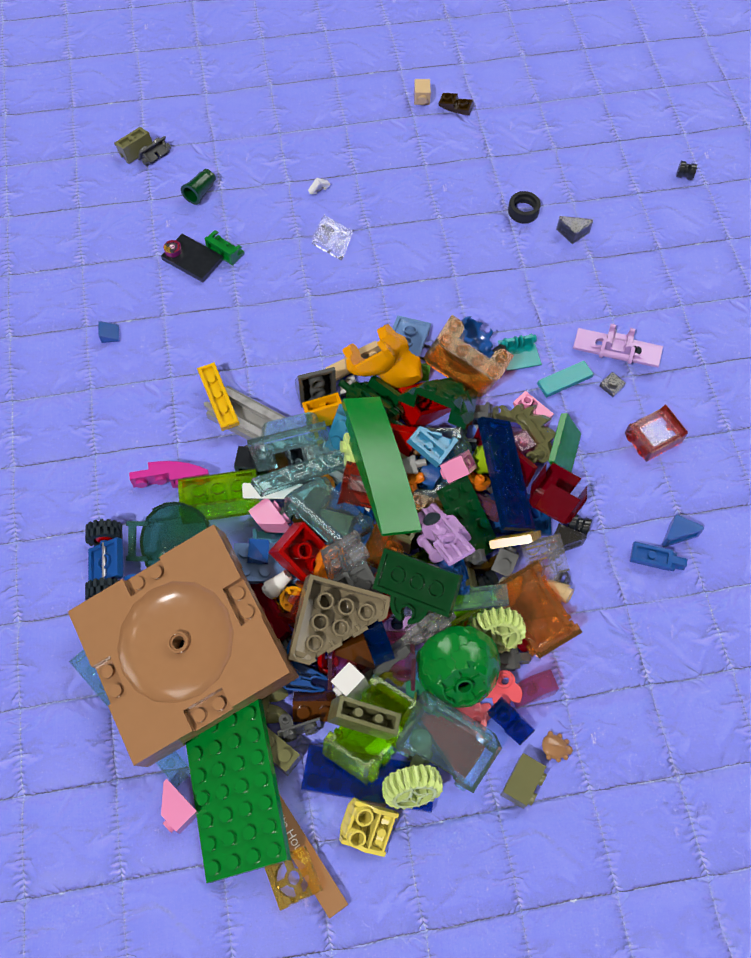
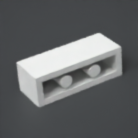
(350, 683)

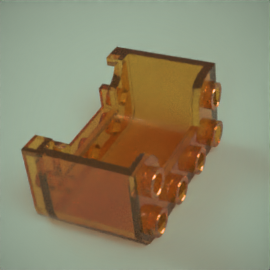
(464, 363)

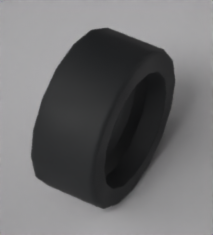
(528, 198)

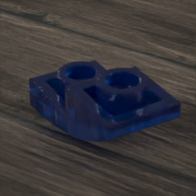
(510, 721)

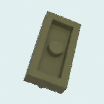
(271, 711)

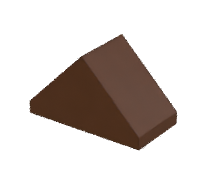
(356, 650)

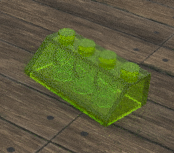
(218, 494)

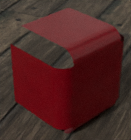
(552, 494)

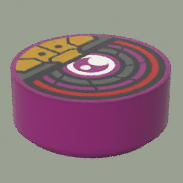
(172, 248)

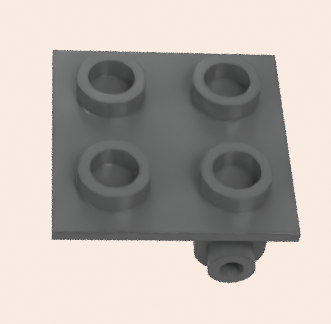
(290, 731)

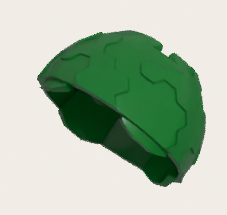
(459, 657)

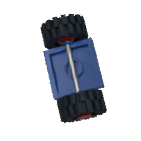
(106, 556)

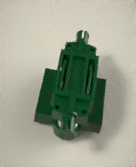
(377, 388)

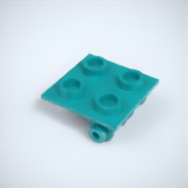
(524, 351)

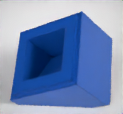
(258, 551)

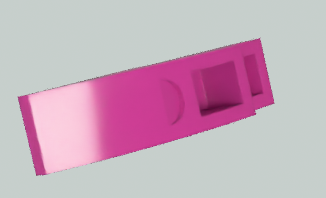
(165, 471)

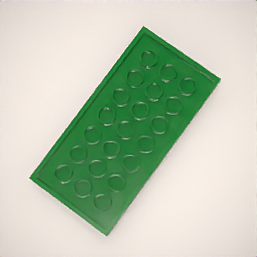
(237, 796)

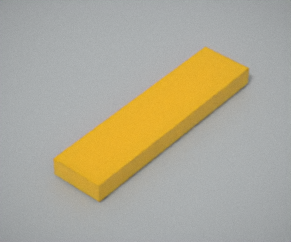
(218, 396)

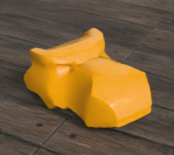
(392, 364)

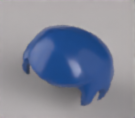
(475, 337)

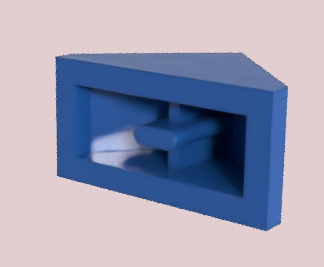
(681, 530)

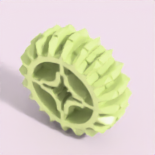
(503, 626)
(412, 786)

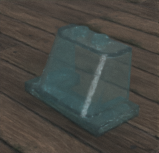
(288, 435)

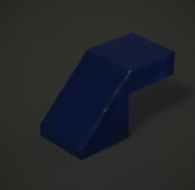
(378, 643)

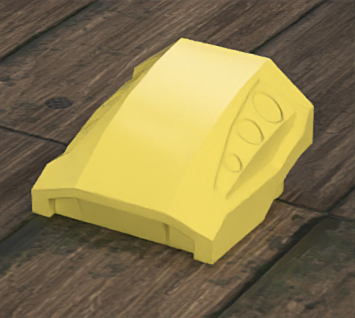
(367, 827)

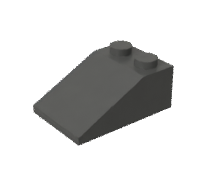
(315, 384)

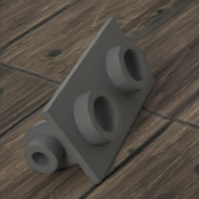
(158, 146)

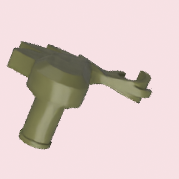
(535, 427)

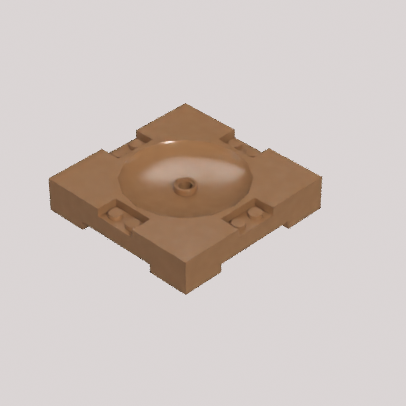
(172, 692)

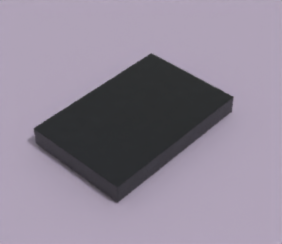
(194, 258)

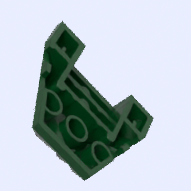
(447, 393)

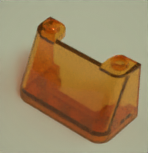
(541, 610)

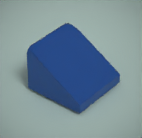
(108, 332)

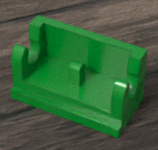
(229, 252)

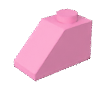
(458, 466)
(176, 809)

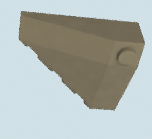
(330, 615)

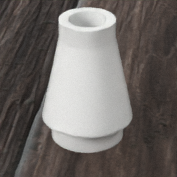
(274, 586)

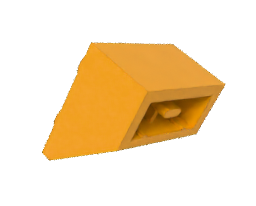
(323, 407)

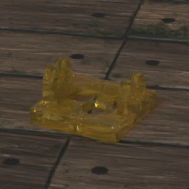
(314, 886)

